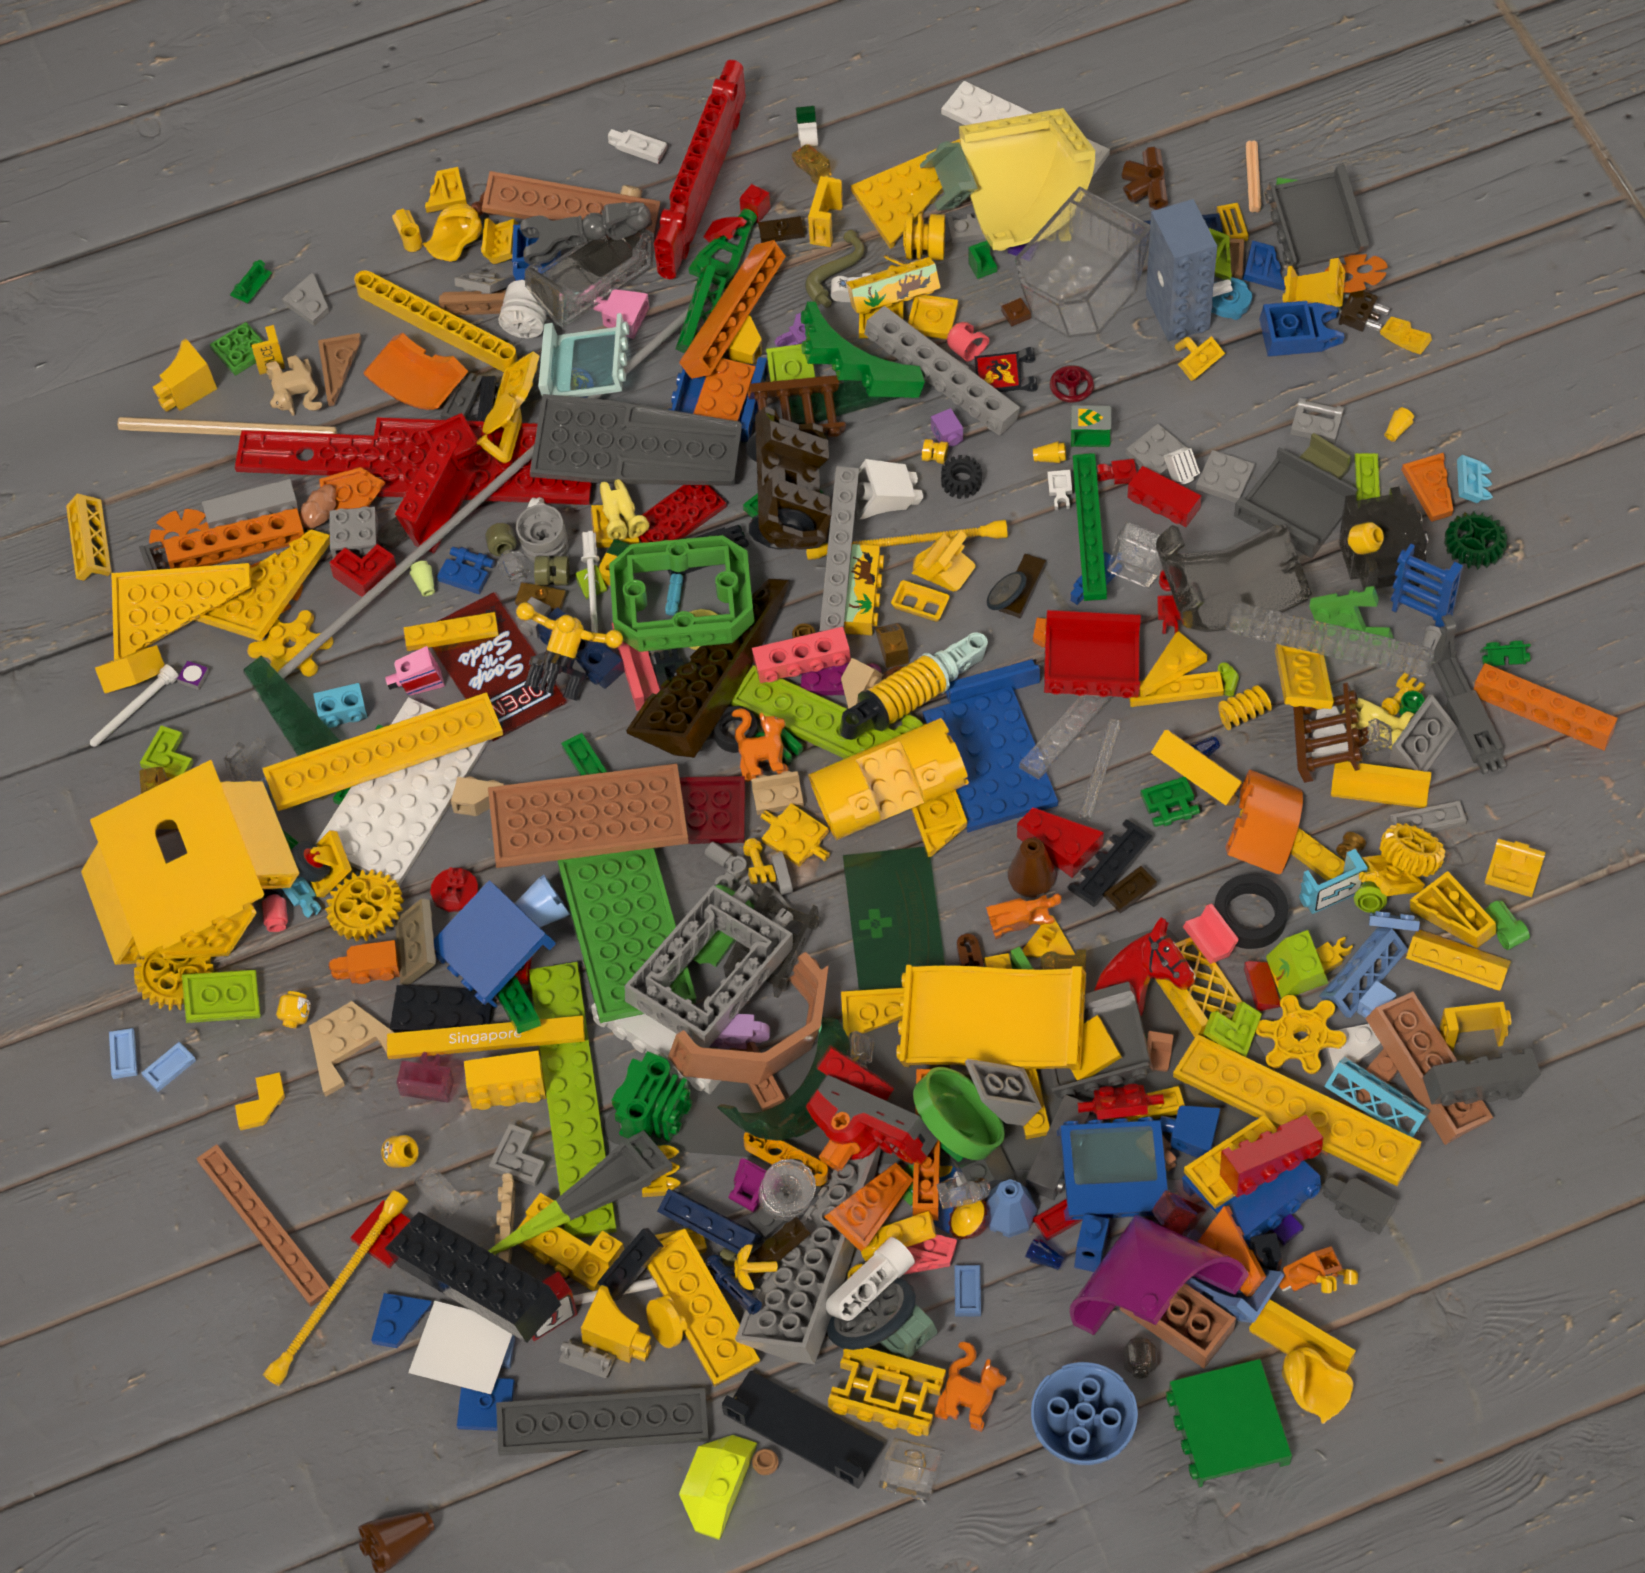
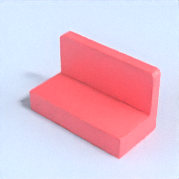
(1211, 934)

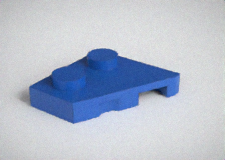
(1263, 266)
(397, 1318)

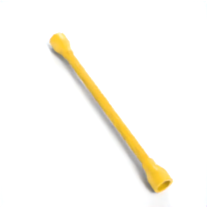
(995, 529)
(279, 1368)

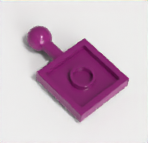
(827, 680)

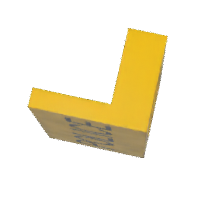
(268, 351)

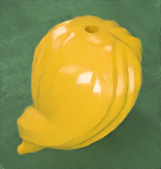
(453, 230)
(1316, 1384)

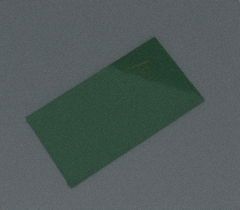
(892, 915)

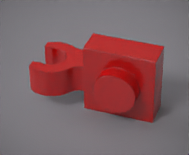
(1120, 471)

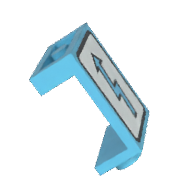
(1321, 896)

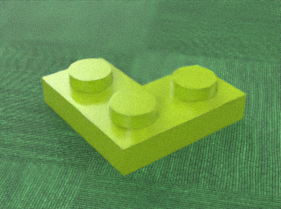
(162, 753)
(1234, 1033)

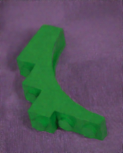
(877, 375)

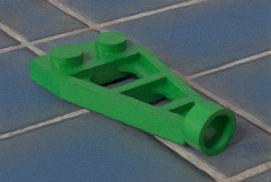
(725, 270)

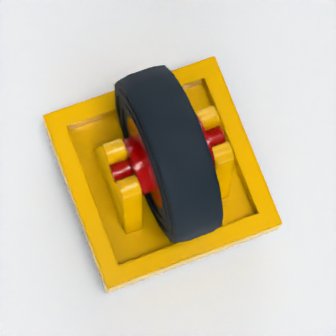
(322, 862)

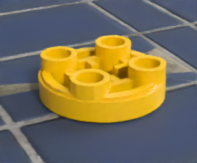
(665, 1321)

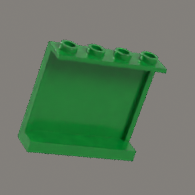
(1228, 1421)

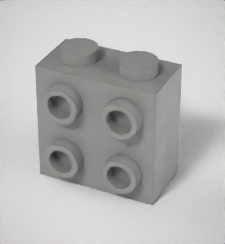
(354, 530)

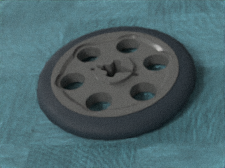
(885, 1325)

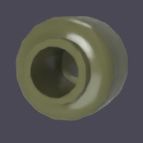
(500, 538)

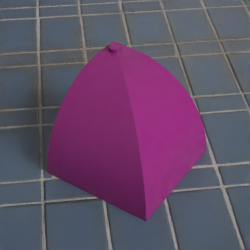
(1147, 1271)

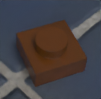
(1016, 312)

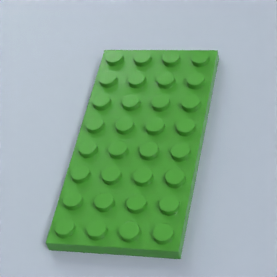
(619, 923)

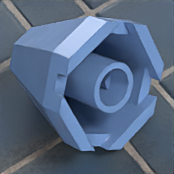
(1010, 1208)

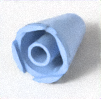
(542, 903)

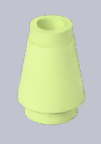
(423, 577)

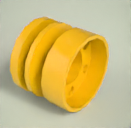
(924, 236)

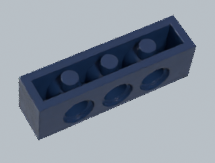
(601, 673)

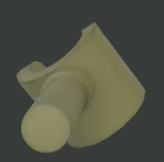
(728, 1256)

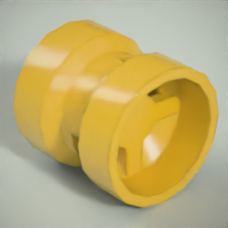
(934, 451)

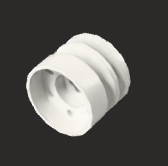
(521, 312)

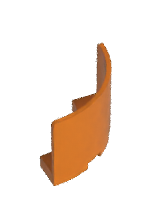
(413, 376)
(1267, 822)

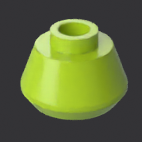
(1369, 898)

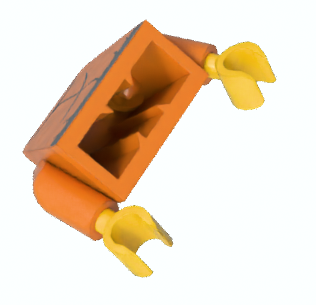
(1317, 1268)

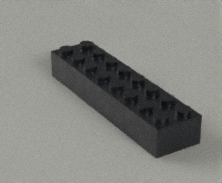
(473, 1276)

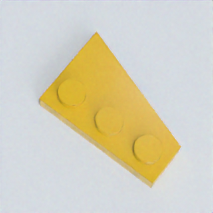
(870, 1009)

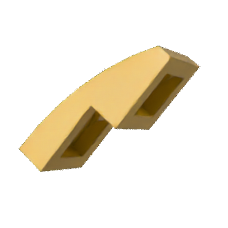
(1401, 334)

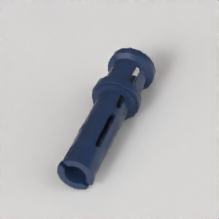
(726, 1279)

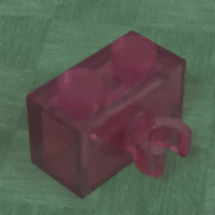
(425, 1079)

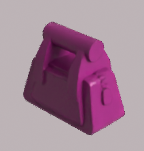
(748, 1180)

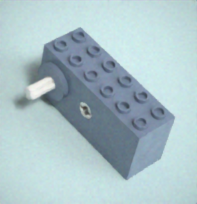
(1182, 270)

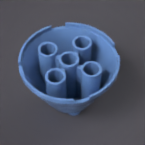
(1084, 1413)

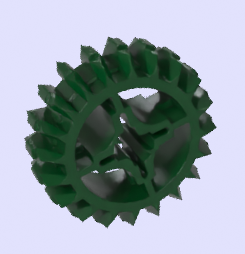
(1479, 533)

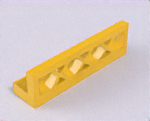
(82, 535)

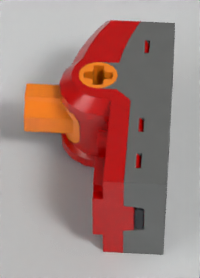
(862, 1122)

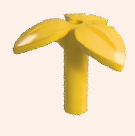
(743, 1267)

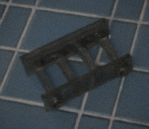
(765, 904)

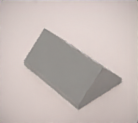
(1423, 737)

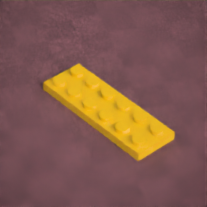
(709, 1319)

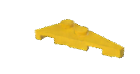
(1175, 661)

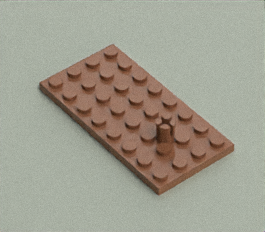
(587, 815)

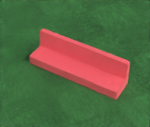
(638, 673)

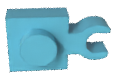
(302, 894)

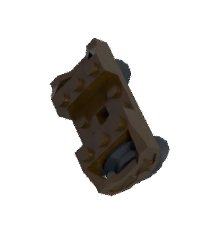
(789, 483)

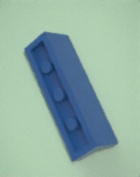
(1015, 675)

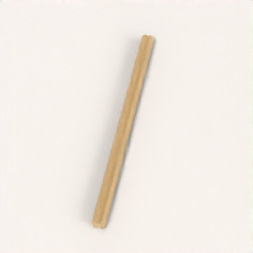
(213, 427)

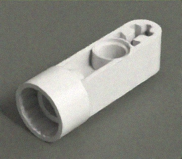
(889, 1261)

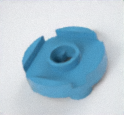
(1233, 308)

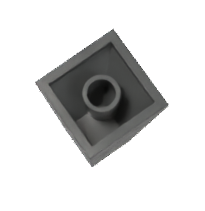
(993, 1168)

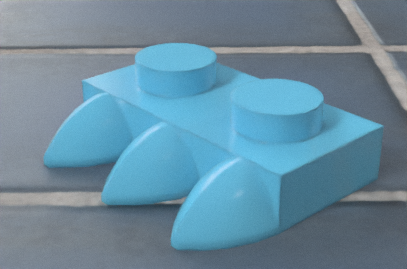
(1472, 479)

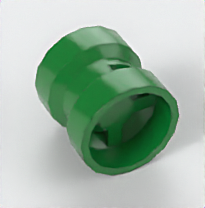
(1411, 702)

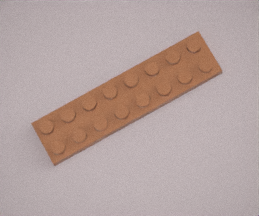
(531, 197)

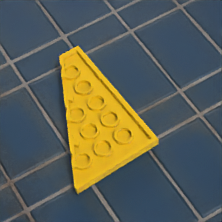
(896, 193)
(272, 587)

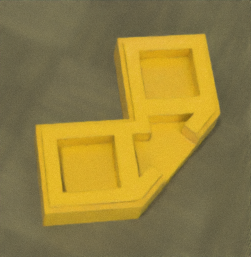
(258, 1112)

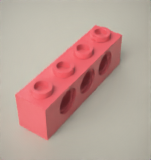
(790, 650)

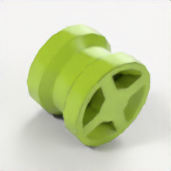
(908, 723)

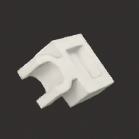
(1060, 486)

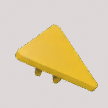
(1046, 939)

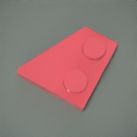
(932, 1254)

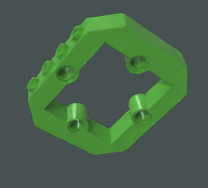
(683, 629)

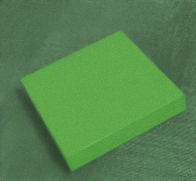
(235, 348)

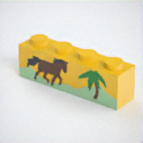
(893, 285)
(862, 590)

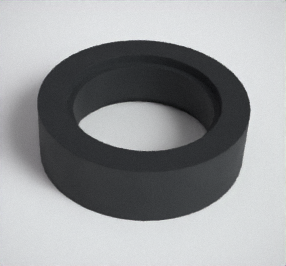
(1265, 888)

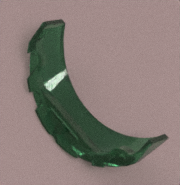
(791, 1116)

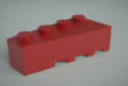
(1269, 1155)

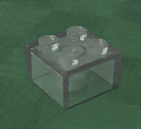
(1135, 555)

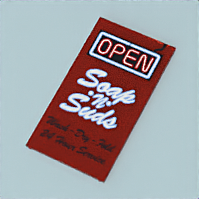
(497, 667)

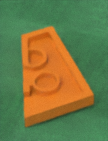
(1430, 485)

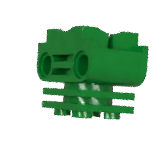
(651, 1099)

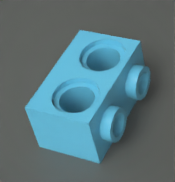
(339, 701)

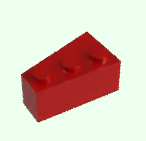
(1067, 842)

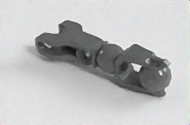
(616, 221)

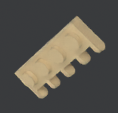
(505, 1216)

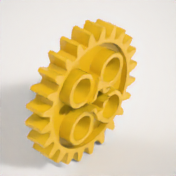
(364, 905)
(153, 982)

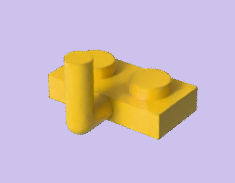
(1200, 357)

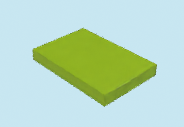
(220, 996)

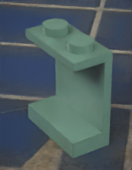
(953, 174)

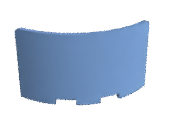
(1238, 1305)

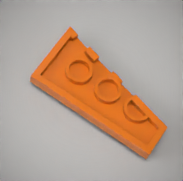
(869, 1207)

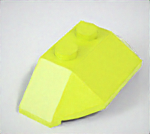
(715, 1482)

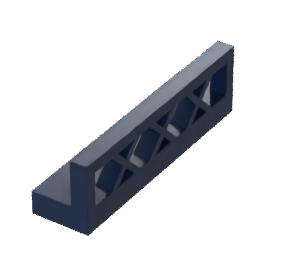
(706, 1221)

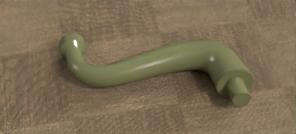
(817, 276)

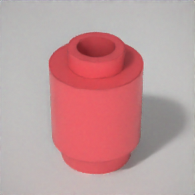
(275, 913)

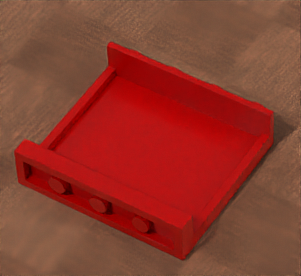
(434, 493)
(1092, 654)

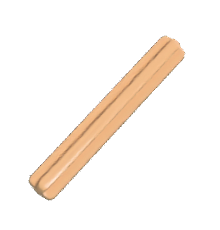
(1253, 176)

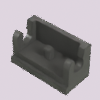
(154, 558)

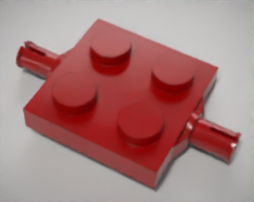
(1120, 1102)

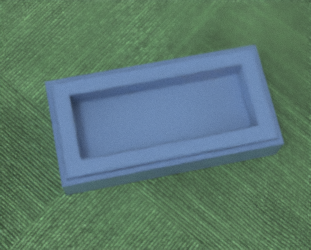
(967, 1291)

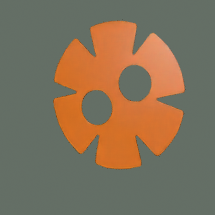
(1372, 277)
(172, 523)

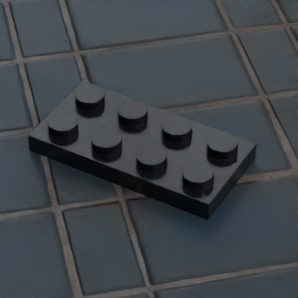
(437, 1008)

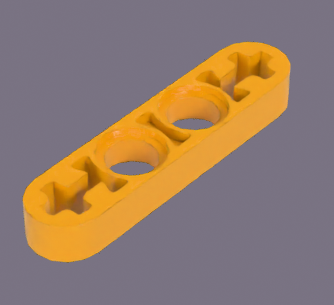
(788, 1152)

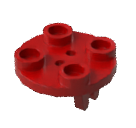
(456, 879)

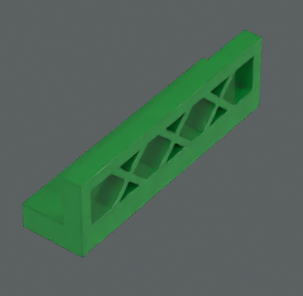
(696, 305)

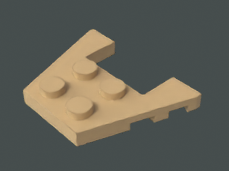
(341, 1036)

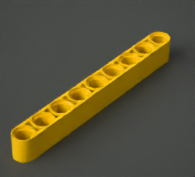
(435, 320)

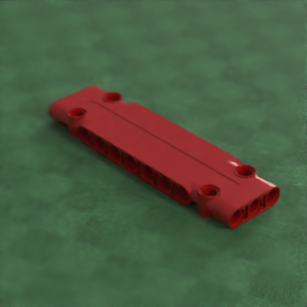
(700, 170)

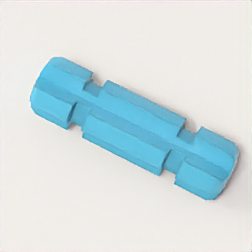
(674, 594)

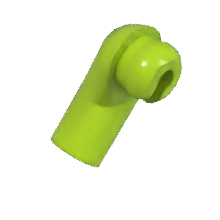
(1230, 678)

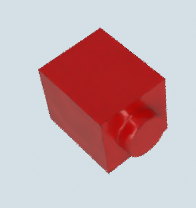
(756, 201)

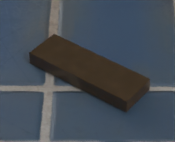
(1032, 568)

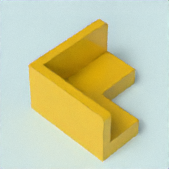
(130, 669)

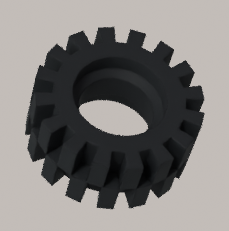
(961, 466)

